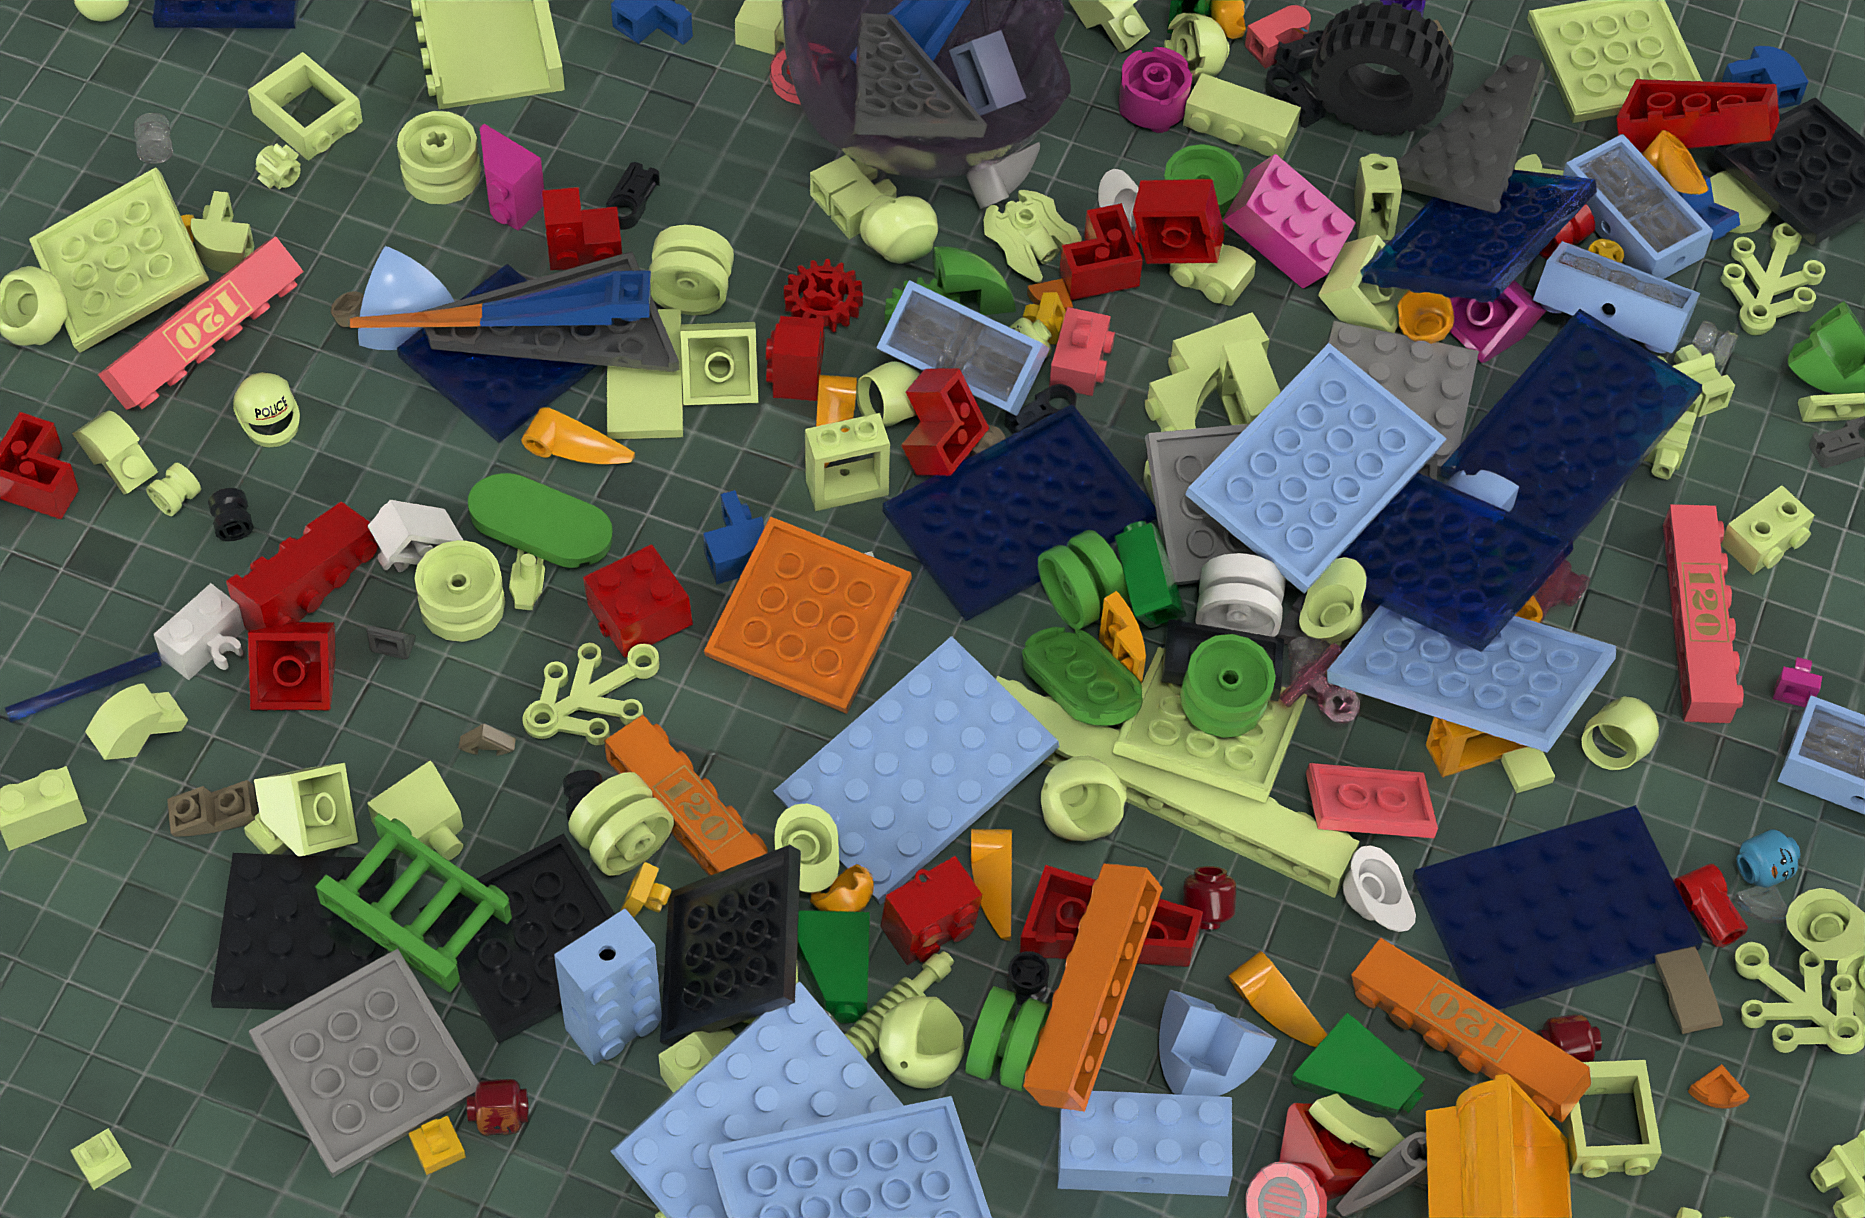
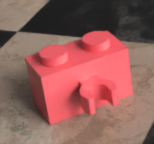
(1081, 351)

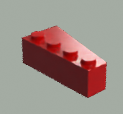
(1699, 112)
(303, 569)
(1062, 902)

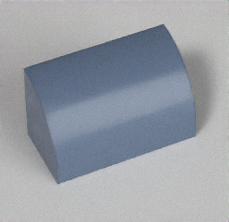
(987, 73)

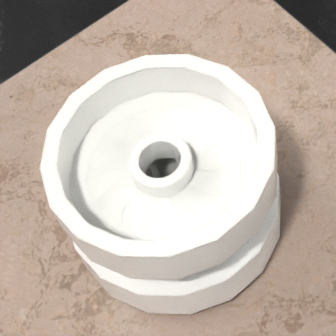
(1241, 594)

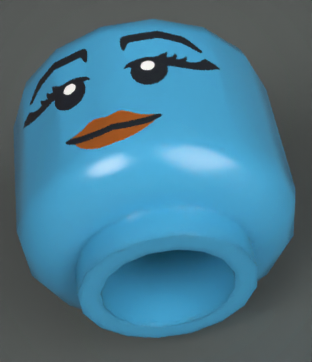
(1768, 858)

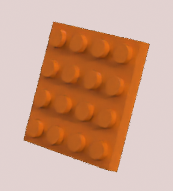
(808, 614)

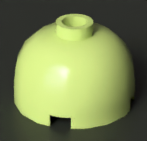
(1200, 43)

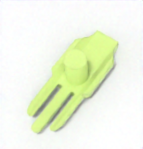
(526, 580)

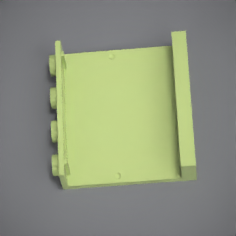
(487, 50)

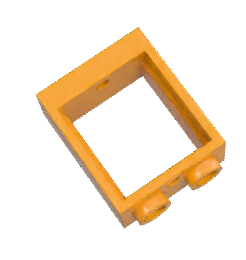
(1462, 748)

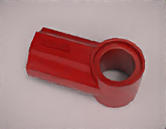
(1706, 895)

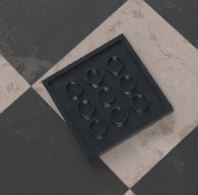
(1806, 172)
(280, 938)
(731, 946)
(513, 965)

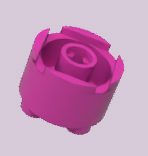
(1154, 88)

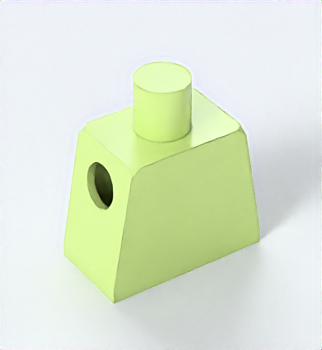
(1380, 182)
(425, 808)

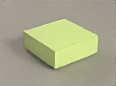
(1527, 768)

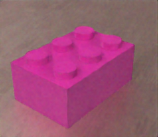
(1289, 221)

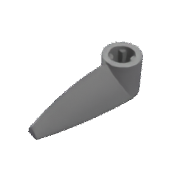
(1003, 178)
(1388, 1176)

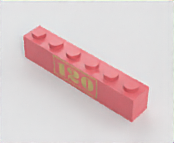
(200, 324)
(1701, 614)

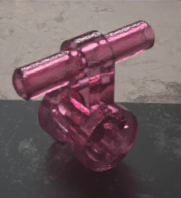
(1561, 586)
(1312, 675)

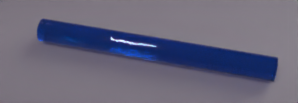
(83, 686)

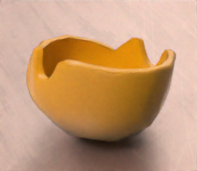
(1229, 16)
(1425, 316)
(847, 893)

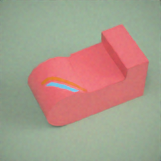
(1284, 26)

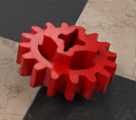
(824, 294)

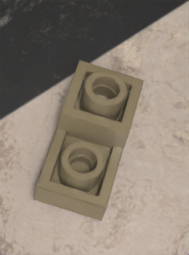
(211, 812)
(1689, 990)

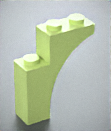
(1195, 371)

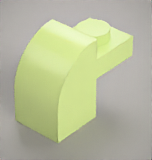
(1117, 18)
(218, 239)
(115, 445)
(129, 719)

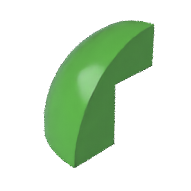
(966, 271)
(1833, 353)

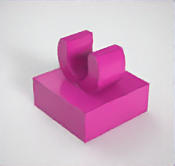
(1797, 683)

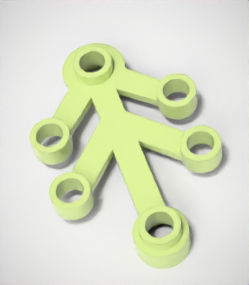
(1758, 314)
(588, 696)
(1801, 1004)

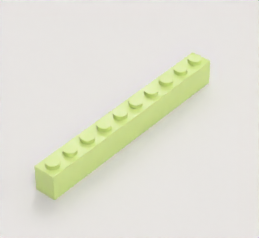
(1249, 827)

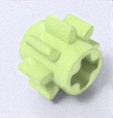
(278, 166)

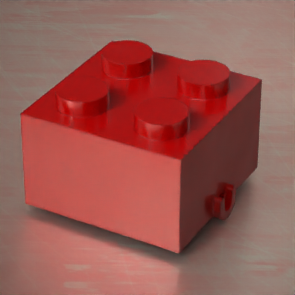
(1178, 221)
(637, 600)
(931, 912)

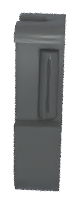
(1839, 445)

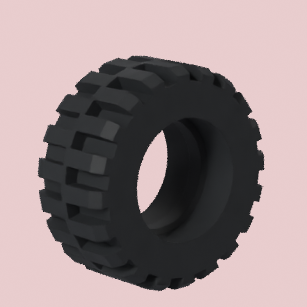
(1388, 38)

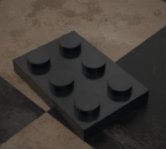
(1184, 638)

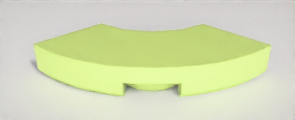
(1354, 1126)

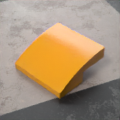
(1122, 634)

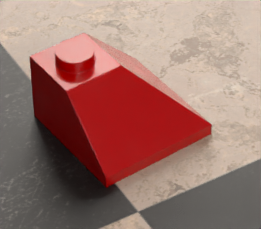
(292, 666)
(1330, 1158)

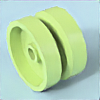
(439, 157)
(690, 269)
(460, 590)
(621, 823)

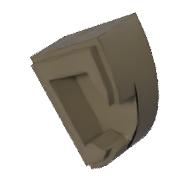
(486, 738)

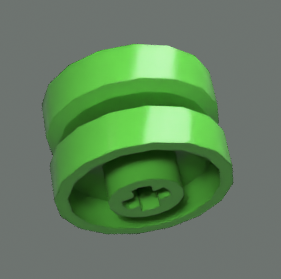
(1208, 163)
(1081, 578)
(1227, 685)
(1003, 1037)

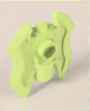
(1029, 232)

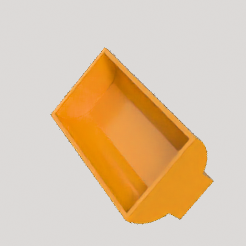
(1496, 1157)

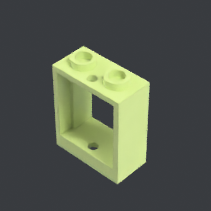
(288, 83)
(1245, 380)
(853, 480)
(1635, 1160)

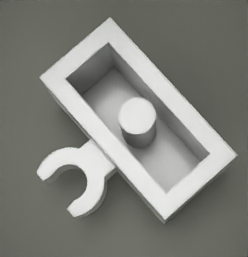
(409, 532)
(201, 633)

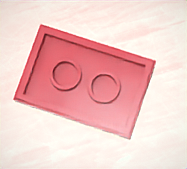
(1371, 800)

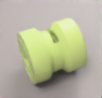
(174, 489)

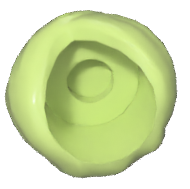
(899, 227)
(31, 306)
(1082, 799)
(921, 1041)

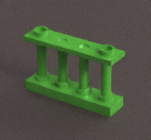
(376, 920)

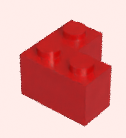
(578, 235)
(1107, 257)
(795, 357)
(948, 424)
(31, 469)

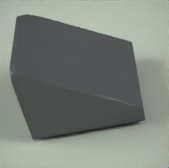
(390, 641)

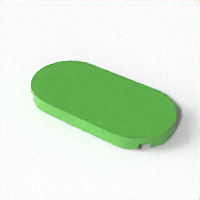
(540, 520)
(1082, 676)

